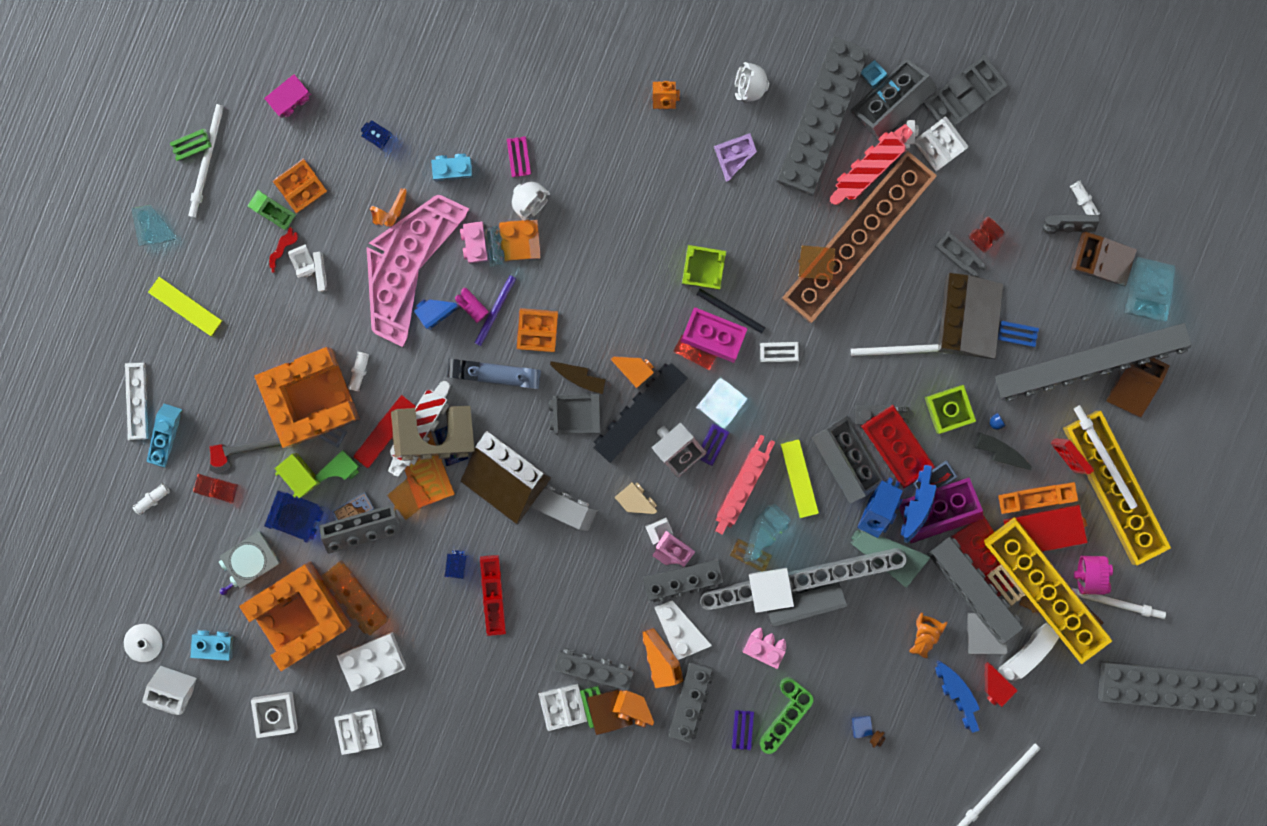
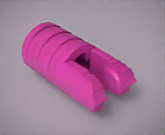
(471, 305)

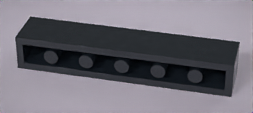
(640, 413)

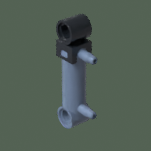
(493, 373)

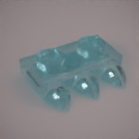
(493, 238)

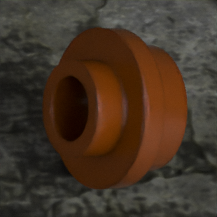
(878, 739)

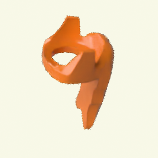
(389, 219)
(926, 635)

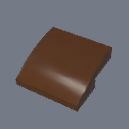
(602, 712)

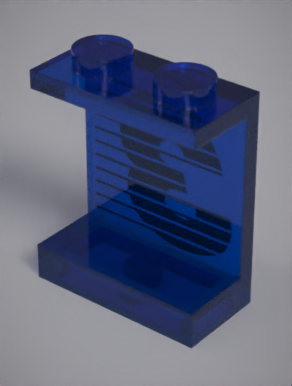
(294, 516)

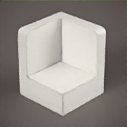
(657, 529)

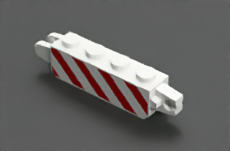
(427, 412)

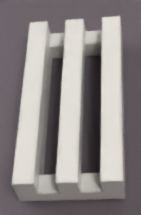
(320, 271)
(796, 352)

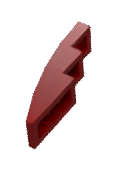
(380, 435)
(492, 595)

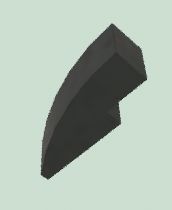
(1001, 451)

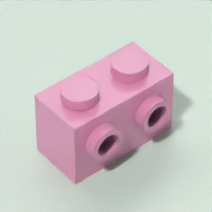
(475, 242)

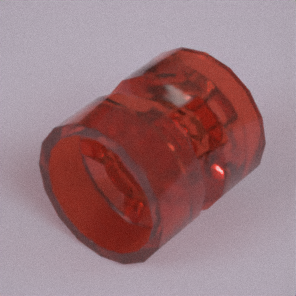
(986, 234)

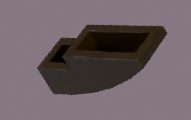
(579, 376)

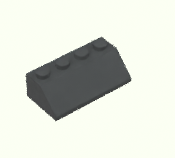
(884, 117)
(848, 459)
(809, 603)

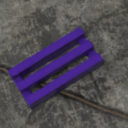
(726, 433)
(741, 746)

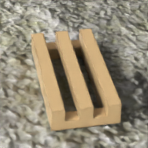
(1016, 597)

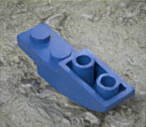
(919, 510)
(956, 688)

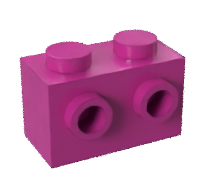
(288, 96)

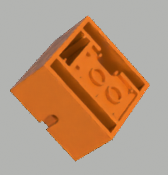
(317, 388)
(300, 624)

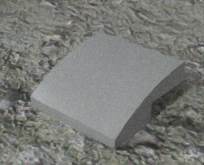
(980, 638)

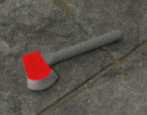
(218, 453)

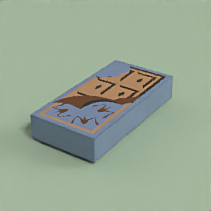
(353, 507)

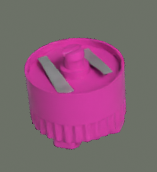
(1093, 575)

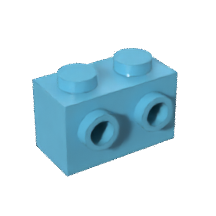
(451, 168)
(212, 646)

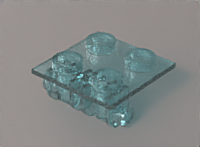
(722, 403)

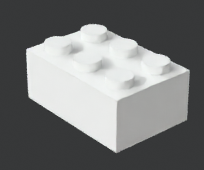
(371, 661)

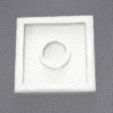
(771, 590)

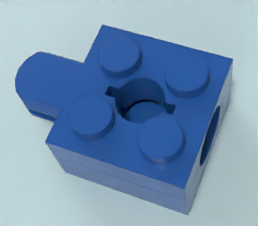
(881, 508)

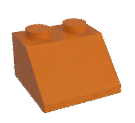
(634, 369)

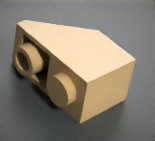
(634, 501)

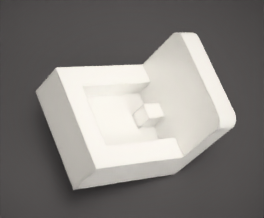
(911, 141)
(302, 261)

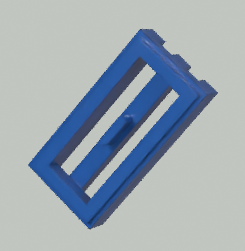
(1033, 342)

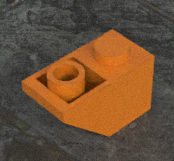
(633, 707)

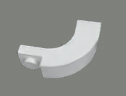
(1030, 655)

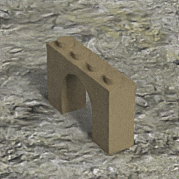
(410, 444)

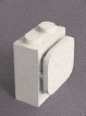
(169, 691)

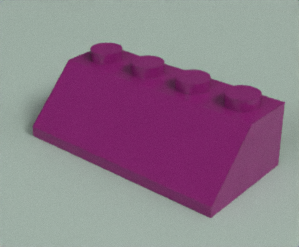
(952, 508)

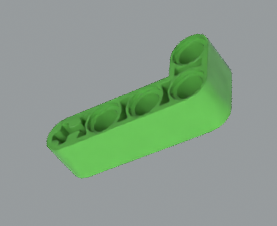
(782, 718)

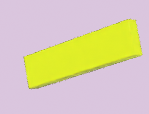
(185, 306)
(799, 478)

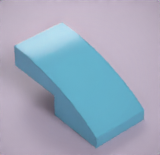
(874, 75)

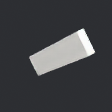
(136, 401)

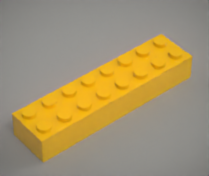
(1135, 527)
(1048, 590)

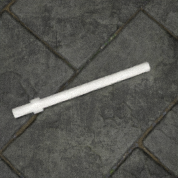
(197, 197)
(894, 350)
(1086, 424)
(1145, 610)
(972, 814)

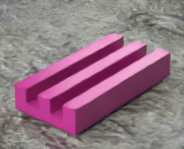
(516, 140)

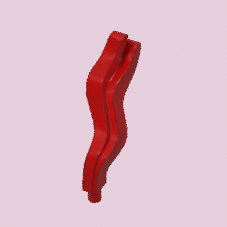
(284, 241)

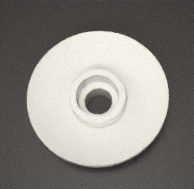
(152, 640)

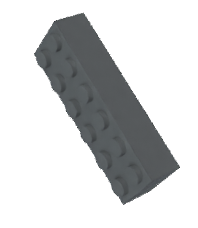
(975, 591)

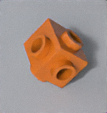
(665, 95)

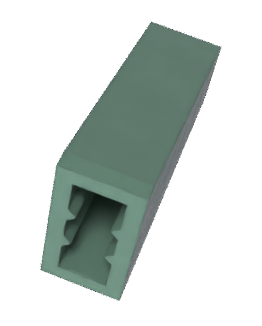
(914, 559)

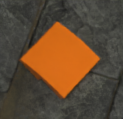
(299, 185)
(537, 330)

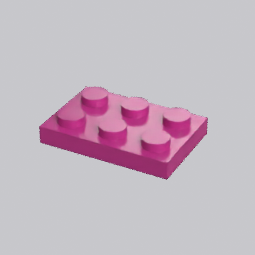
(714, 335)

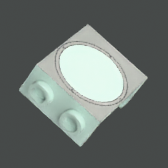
(248, 560)

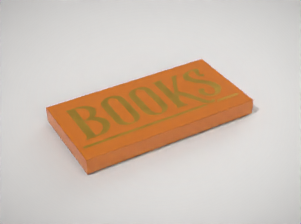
(431, 475)

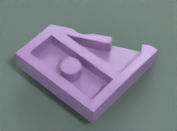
(734, 154)

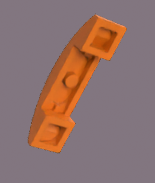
(1037, 497)

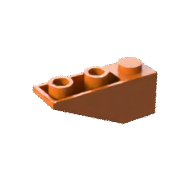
(664, 665)

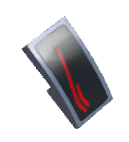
(940, 475)

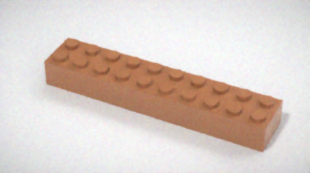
(862, 234)

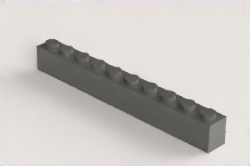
(1093, 361)

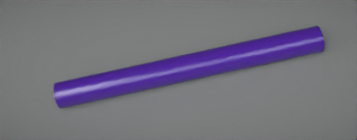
(495, 310)

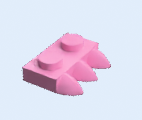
(764, 649)

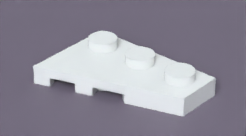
(680, 631)

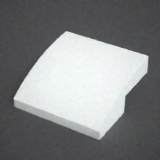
(941, 143)
(562, 707)
(358, 731)

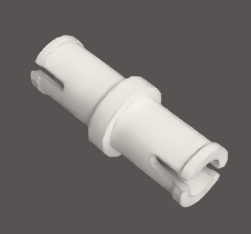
(1084, 199)
(358, 371)
(151, 499)

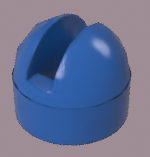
(996, 422)

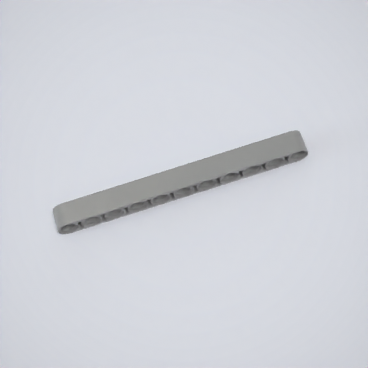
(813, 580)

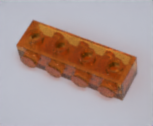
(355, 598)

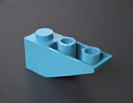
(163, 434)

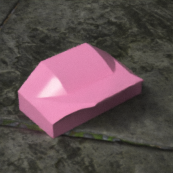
(672, 550)

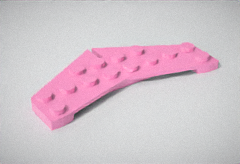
(406, 250)

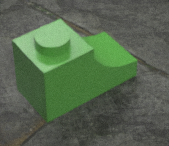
(271, 210)
(342, 466)

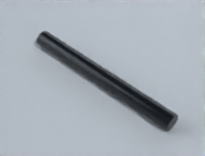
(730, 310)

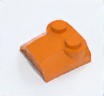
(520, 239)

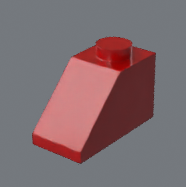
(997, 686)

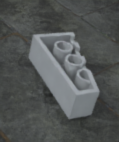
(564, 508)

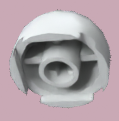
(751, 82)
(529, 199)

